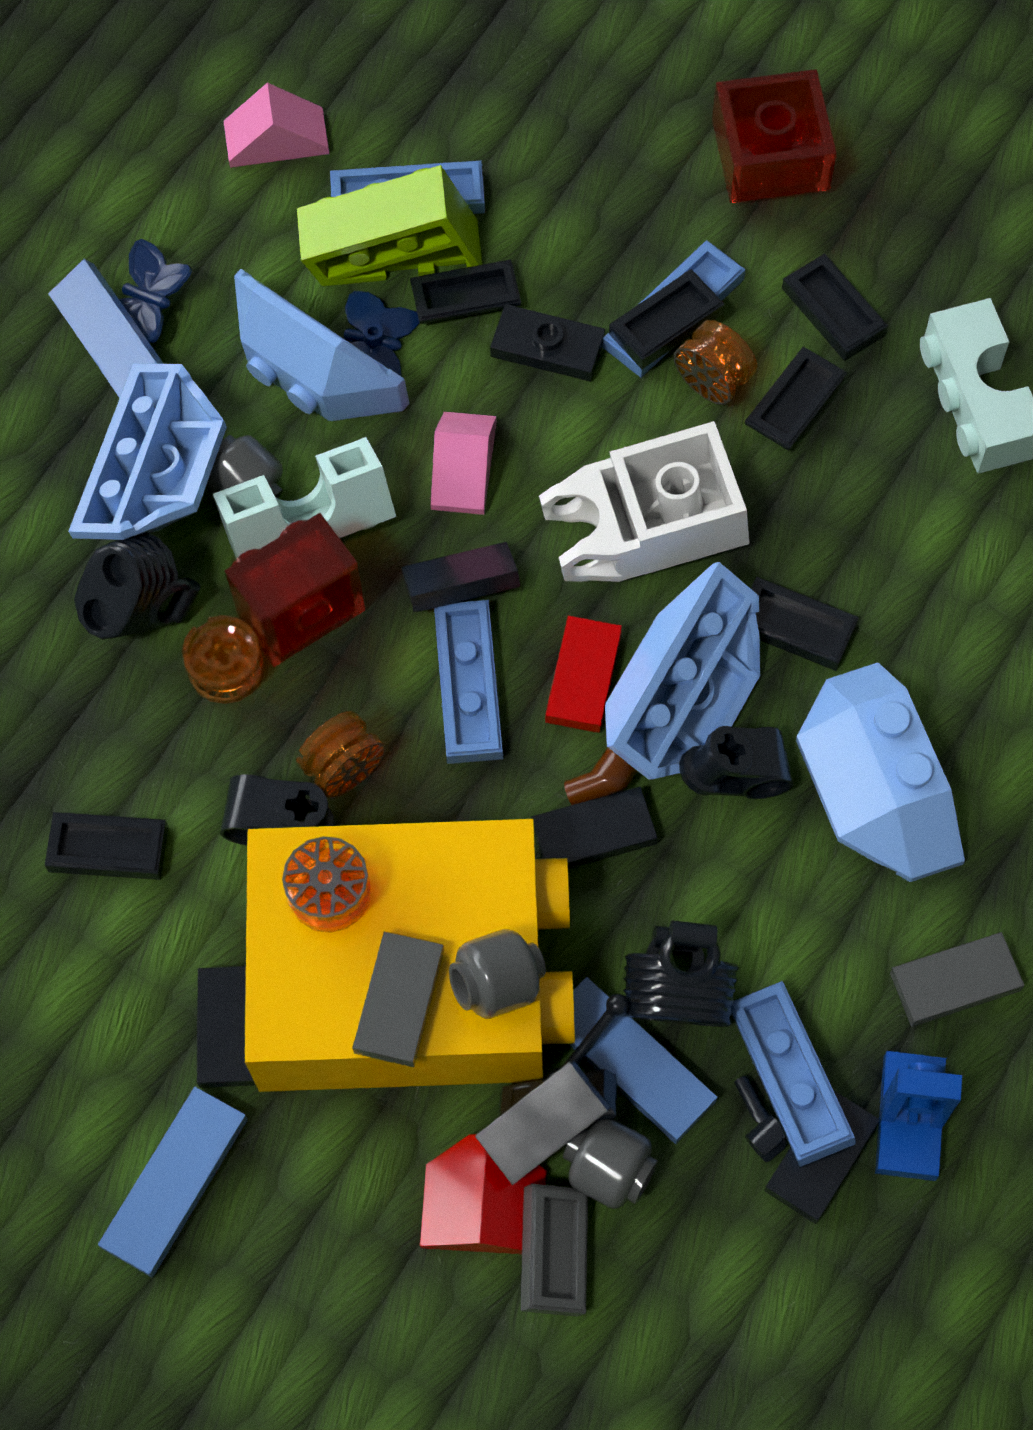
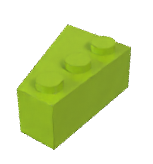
(389, 228)

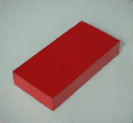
(583, 674)

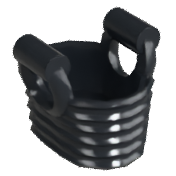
(127, 587)
(667, 994)

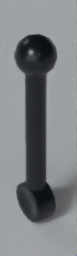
(617, 1006)

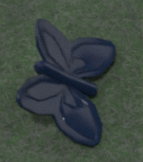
(155, 284)
(378, 327)

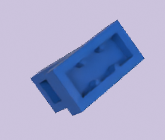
(913, 1110)

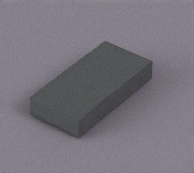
(956, 979)
(398, 999)
(554, 1250)

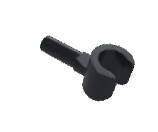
(768, 1136)

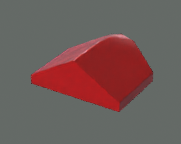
(473, 1202)

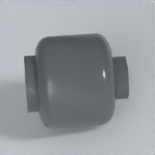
(242, 461)
(496, 974)
(610, 1163)

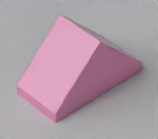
(274, 128)
(462, 462)

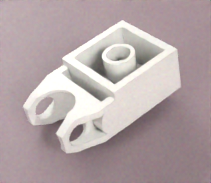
(651, 507)

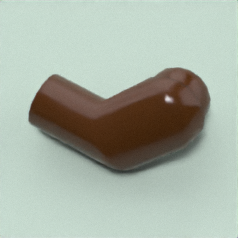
(607, 777)

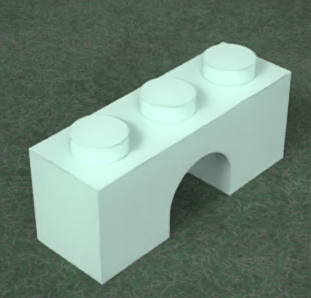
(991, 423)
(349, 496)

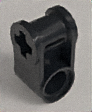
(738, 763)
(271, 803)

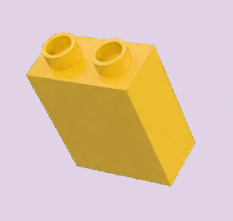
(425, 884)

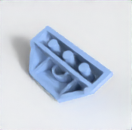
(310, 360)
(151, 456)
(686, 674)
(880, 774)

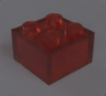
(773, 136)
(296, 588)

